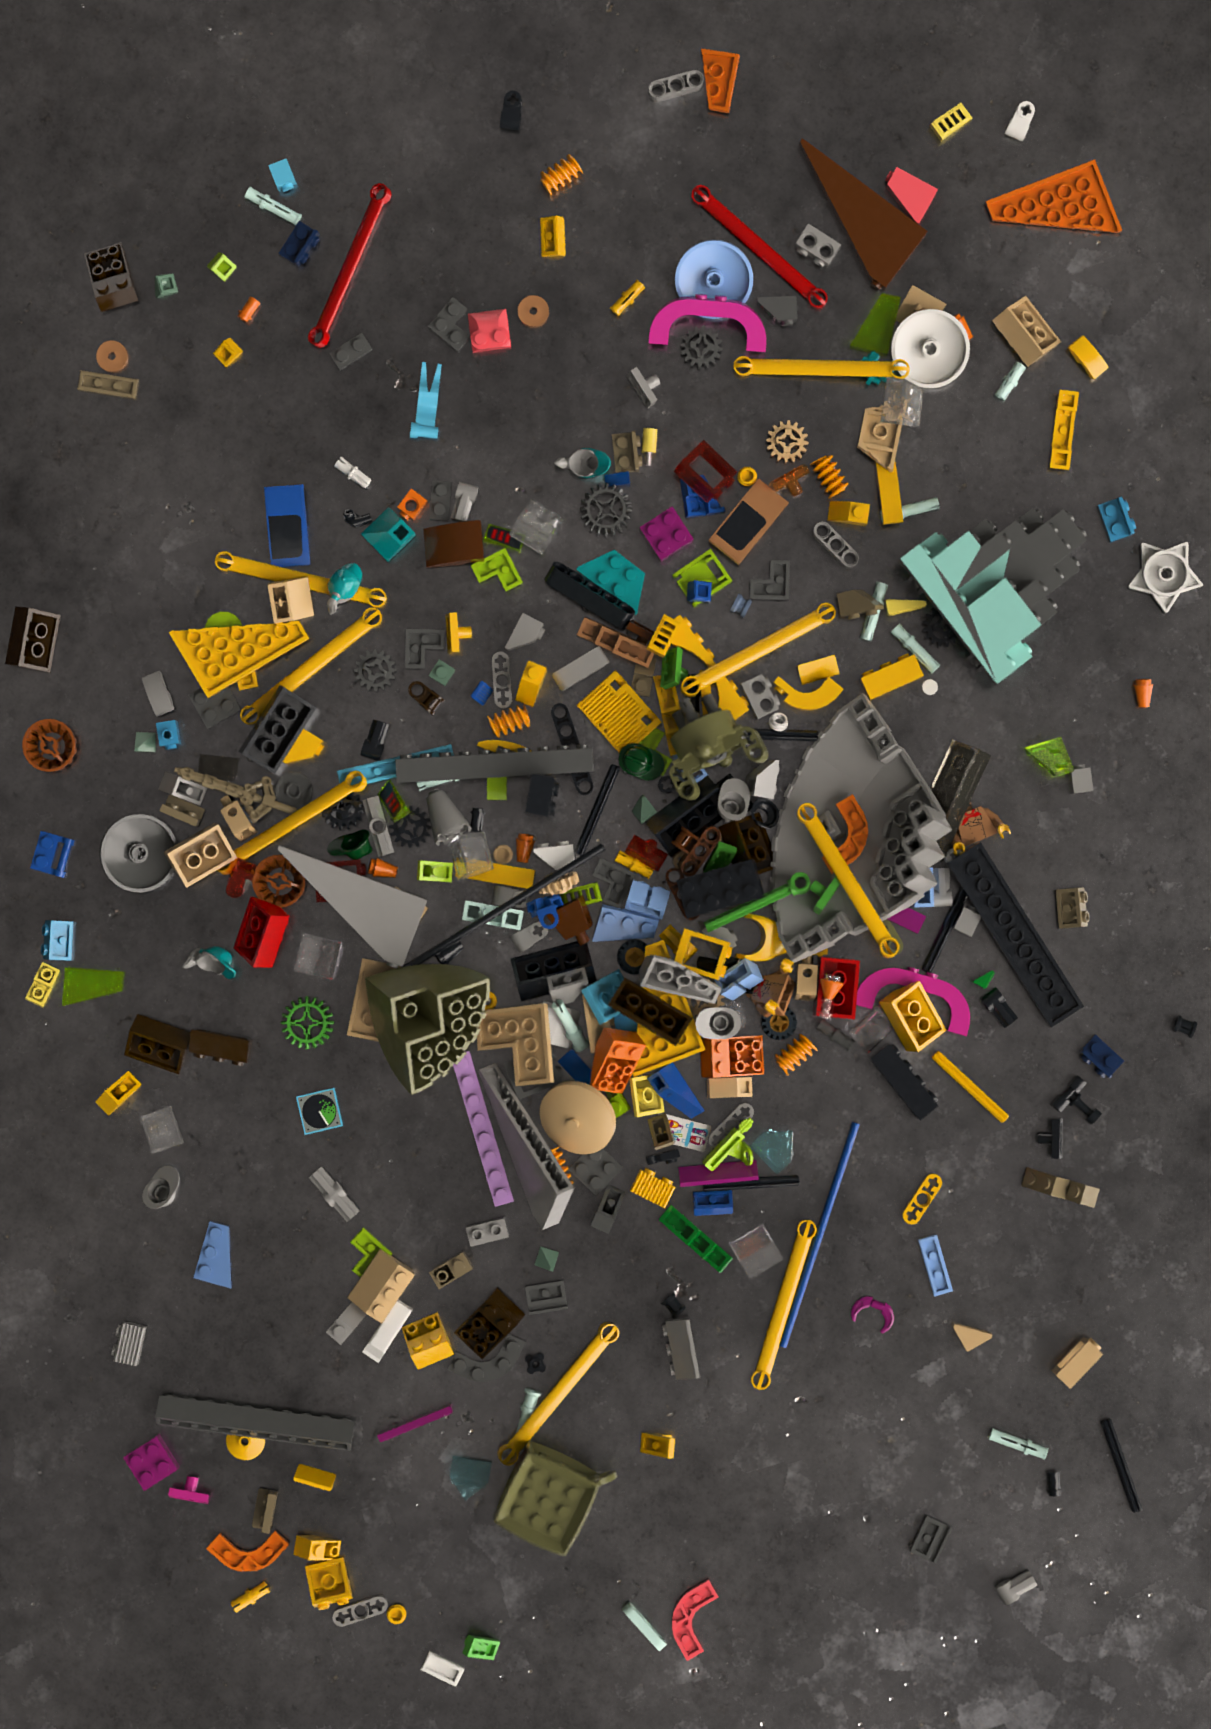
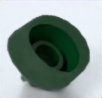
(641, 761)
(352, 845)

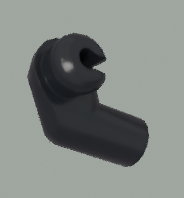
(356, 520)

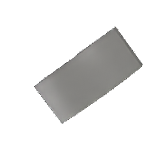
(157, 693)

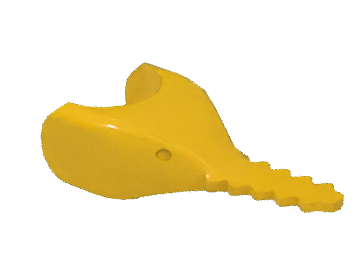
(770, 943)

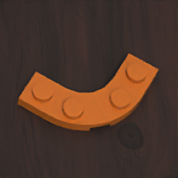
(857, 830)
(248, 1560)

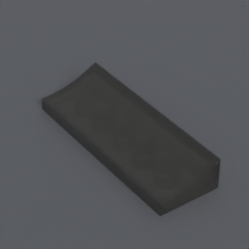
(957, 784)

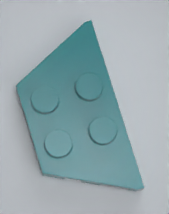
(616, 576)

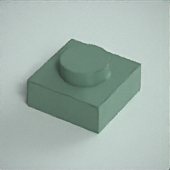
(442, 672)

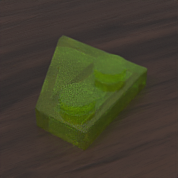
(1052, 756)

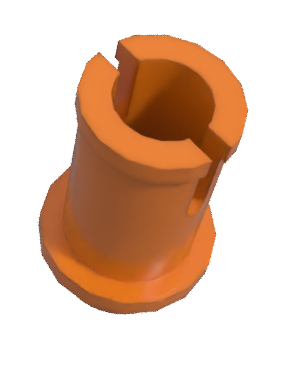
(248, 309)

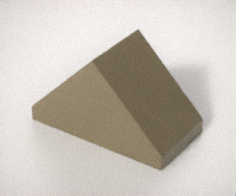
(661, 1131)

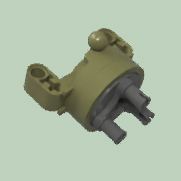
(708, 742)

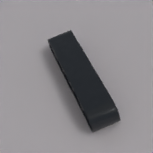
(589, 595)
(568, 740)

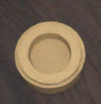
(503, 854)

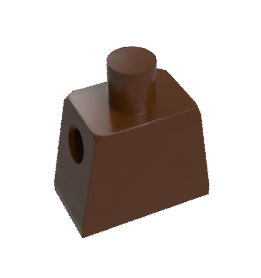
(573, 920)

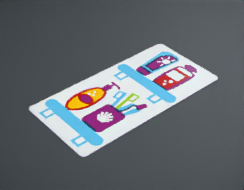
(689, 1133)

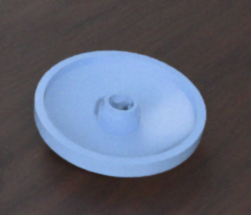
(713, 270)

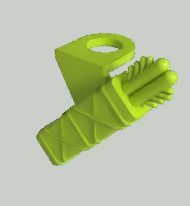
(732, 1146)

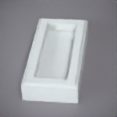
(442, 1668)

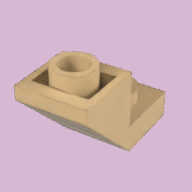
(729, 1087)

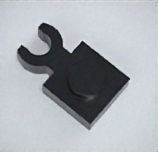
(667, 1156)

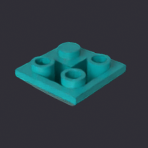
(388, 534)

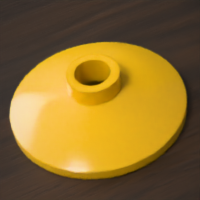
(242, 1451)

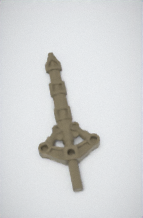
(246, 794)

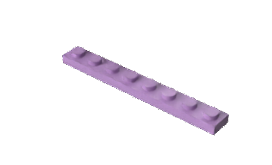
(483, 1131)

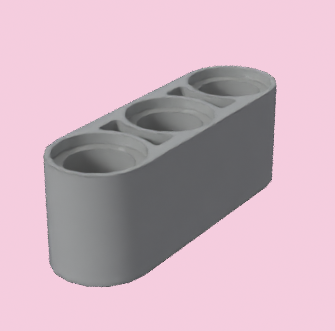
(682, 79)
(837, 554)
(580, 668)

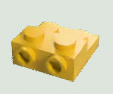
(328, 1583)

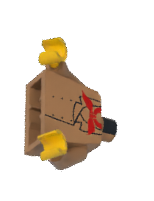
(977, 825)
(774, 992)

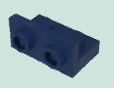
(299, 244)
(1101, 1056)

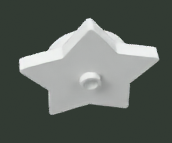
(1172, 561)

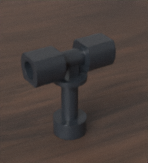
(1072, 1097)

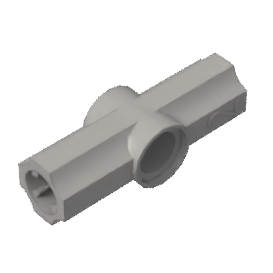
(375, 813)
(334, 1194)

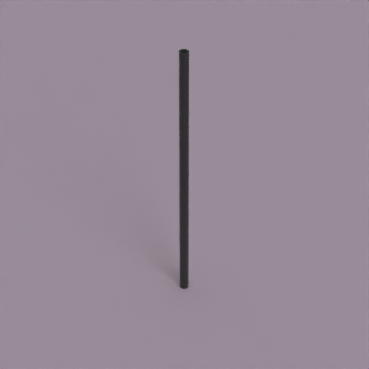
(506, 906)

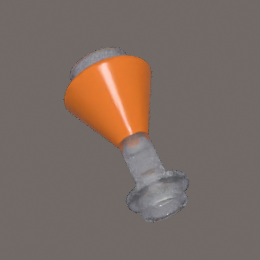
(830, 988)

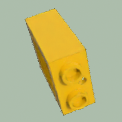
(684, 945)

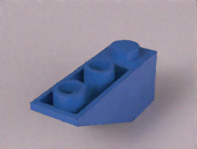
(674, 1089)

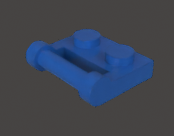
(46, 852)

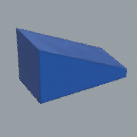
(618, 479)

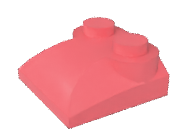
(489, 330)

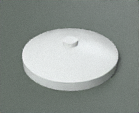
(932, 346)

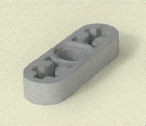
(498, 694)
(737, 1110)
(375, 1611)

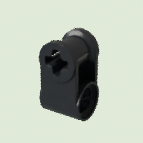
(511, 114)

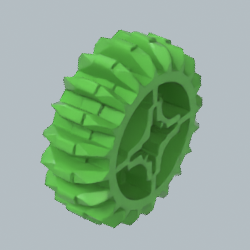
(307, 1004)

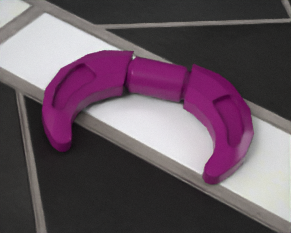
(867, 1301)

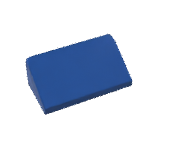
(576, 1067)
(712, 1202)

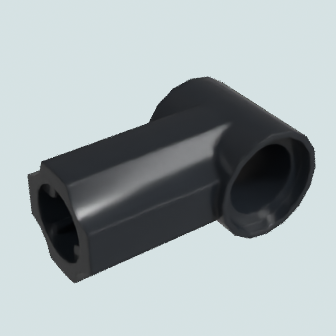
(373, 745)
(995, 1003)

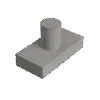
(644, 386)

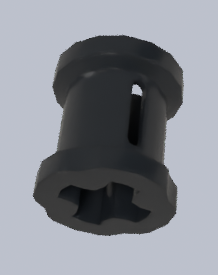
(660, 785)
(1184, 1026)
(673, 1305)

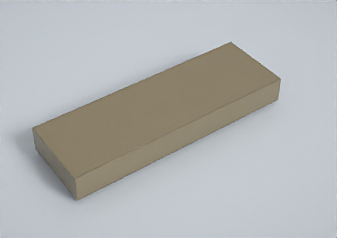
(108, 384)

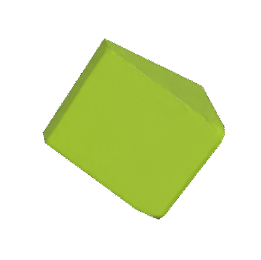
(221, 266)

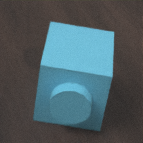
(282, 175)

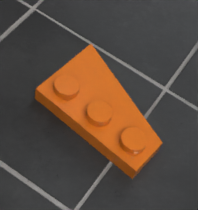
(720, 77)

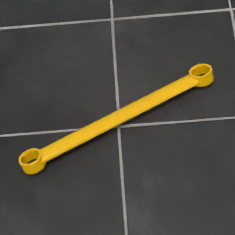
(821, 367)
(277, 573)
(758, 649)
(315, 662)
(297, 818)
(847, 880)
(783, 1304)
(558, 1393)

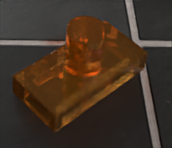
(791, 480)

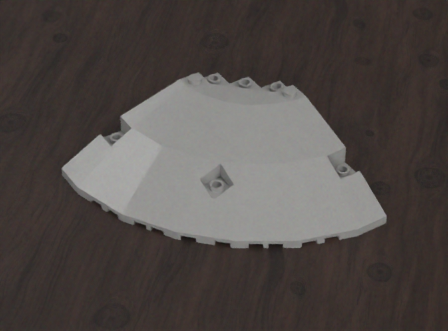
(900, 818)

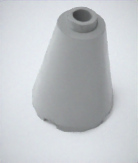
(445, 817)

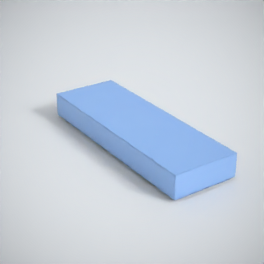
(935, 1265)

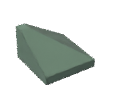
(165, 285)
(145, 742)
(643, 809)
(546, 1258)

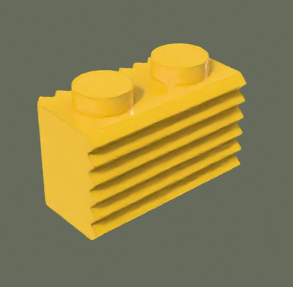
(652, 1187)

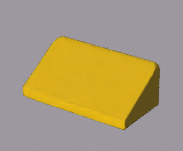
(552, 236)
(818, 669)
(314, 1477)

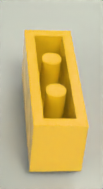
(891, 676)

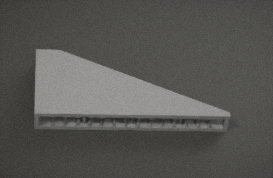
(375, 910)
(537, 1168)

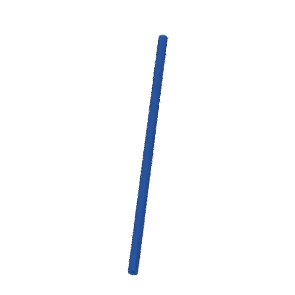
(819, 1234)

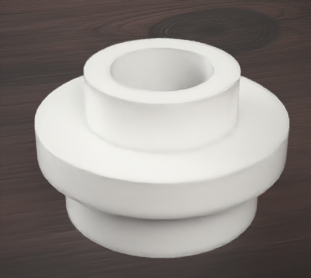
(778, 722)

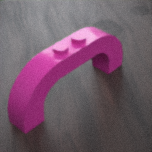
(712, 307)
(959, 1011)

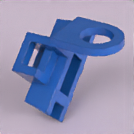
(544, 906)

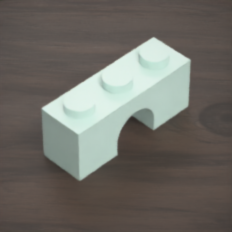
(509, 919)

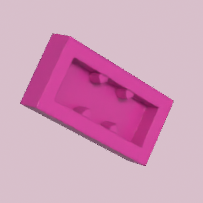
(189, 1492)

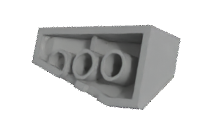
(673, 978)

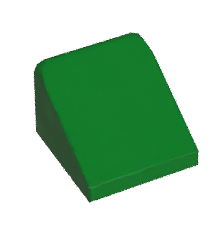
(984, 980)

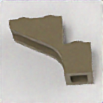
(1060, 1187)

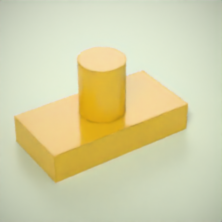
(455, 633)

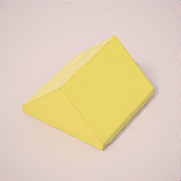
(644, 1097)

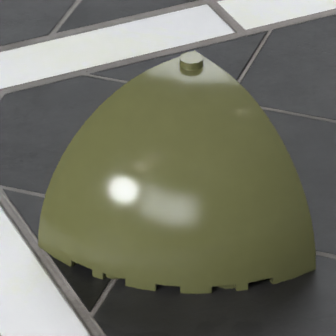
(426, 1018)

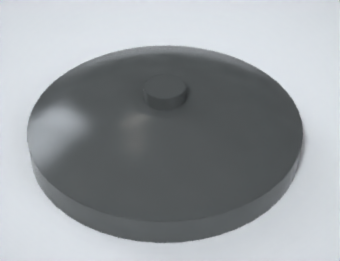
(134, 853)

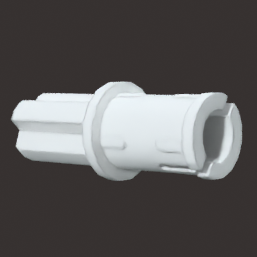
(352, 472)

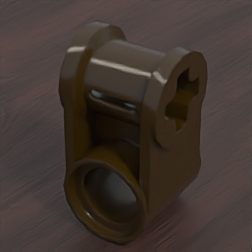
(426, 697)

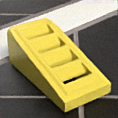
(937, 129)
(896, 606)

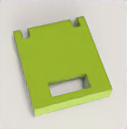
(700, 571)

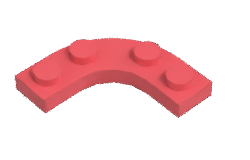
(684, 1613)

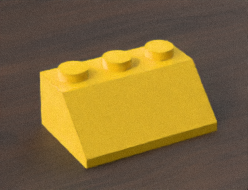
(913, 1016)

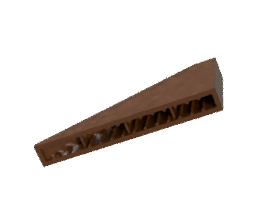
(874, 227)

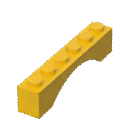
(726, 689)

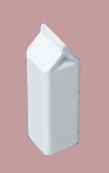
(387, 1331)

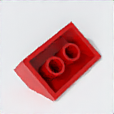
(261, 933)
(845, 1000)

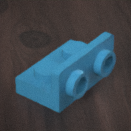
(1116, 519)
(57, 940)

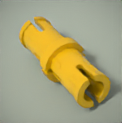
(617, 308)
(633, 864)
(250, 1596)

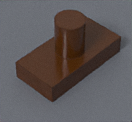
(643, 632)

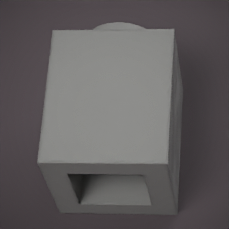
(1081, 779)
(967, 921)

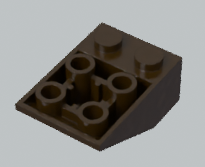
(110, 277)
(489, 1323)

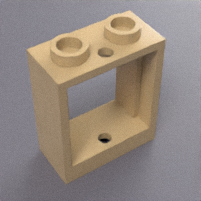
(1077, 1361)

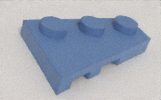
(623, 924)
(214, 1258)

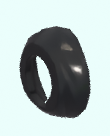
(770, 809)

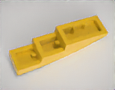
(889, 495)
(668, 705)
(507, 876)

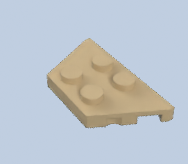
(878, 438)

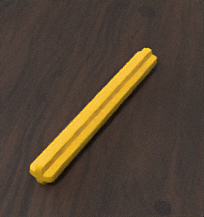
(970, 1087)

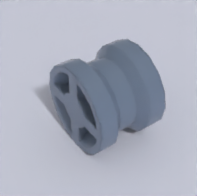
(741, 605)

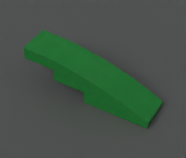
(695, 1239)

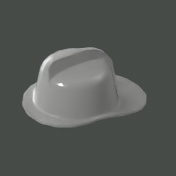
(733, 800)
(718, 1023)
(161, 1188)

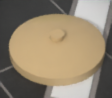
(577, 1117)

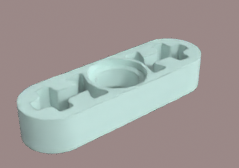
(644, 1626)

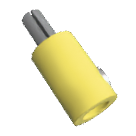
(649, 443)

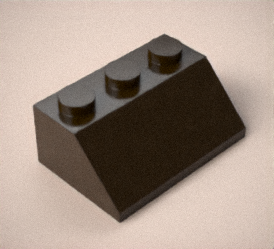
(32, 639)
(750, 840)
(157, 1044)
(220, 1046)

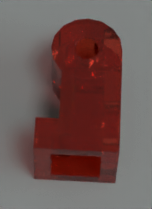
(241, 871)

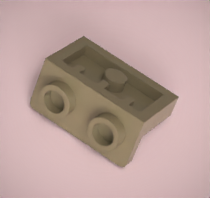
(626, 453)
(183, 810)
(1072, 907)
(265, 1509)

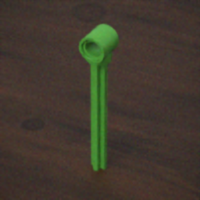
(751, 906)

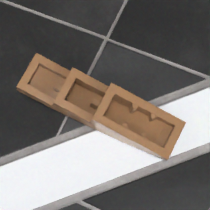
(615, 642)

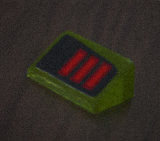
(500, 537)
(393, 801)

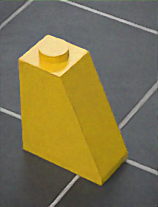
(531, 683)

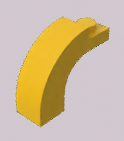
(808, 701)

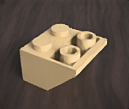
(290, 599)

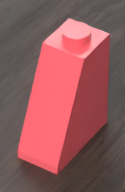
(910, 193)

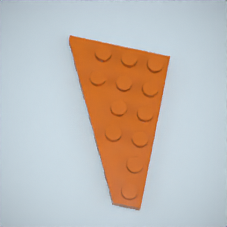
(1064, 200)

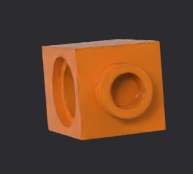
(415, 497)

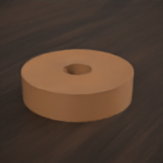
(533, 320)
(112, 365)

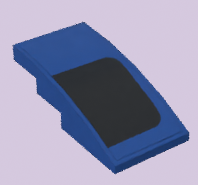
(287, 525)

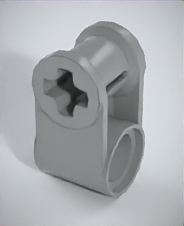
(503, 894)
(527, 938)

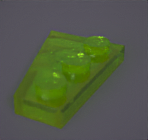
(879, 326)
(86, 984)

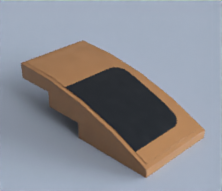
(748, 521)

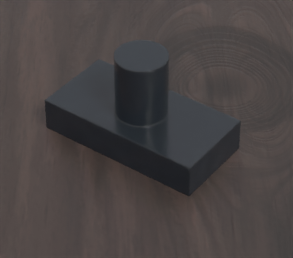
(1053, 1138)

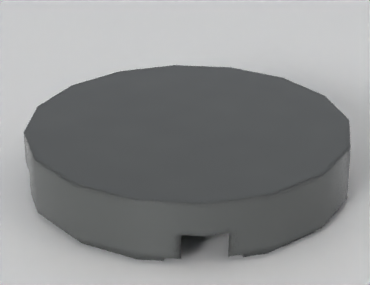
(294, 789)

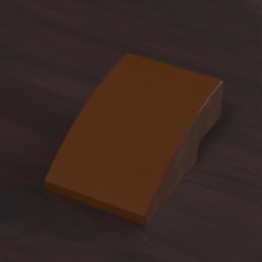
(453, 544)

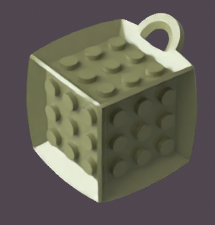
(548, 1498)

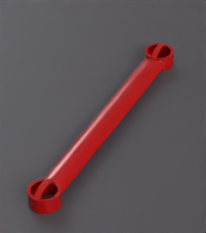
(759, 247)
(349, 265)

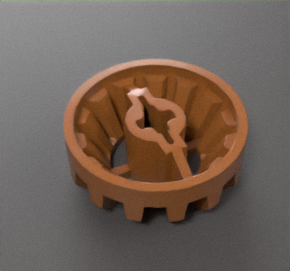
(39, 731)
(262, 876)

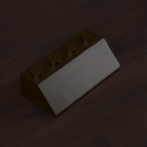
(650, 1011)

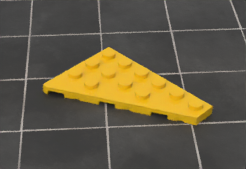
(230, 653)
(658, 1050)

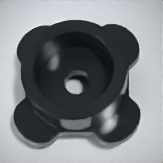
(540, 1364)

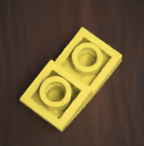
(42, 984)

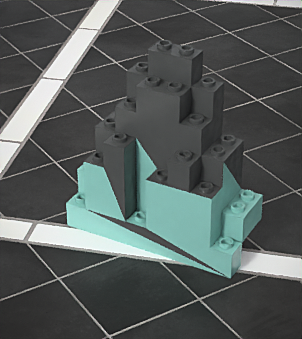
(997, 584)

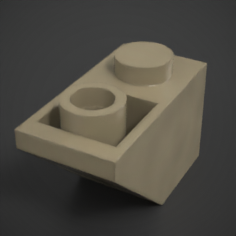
(857, 602)
(451, 1269)

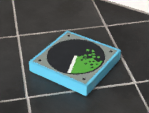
(319, 1111)

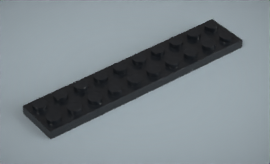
(1015, 934)

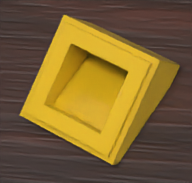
(227, 352)

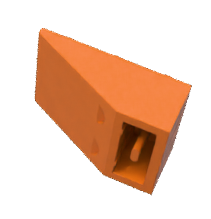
(732, 1057)
(615, 1059)

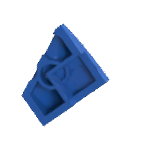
(695, 506)

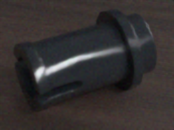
(477, 819)
(1054, 1483)

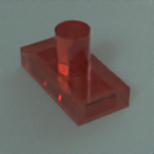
(646, 852)

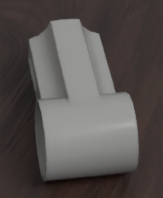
(464, 497)
(942, 890)
(1012, 1588)

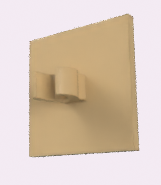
(916, 301)

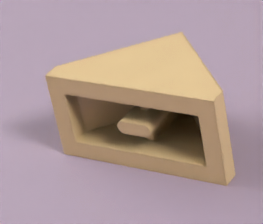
(970, 1336)

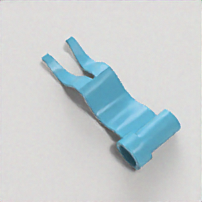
(426, 406)

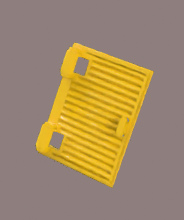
(618, 712)

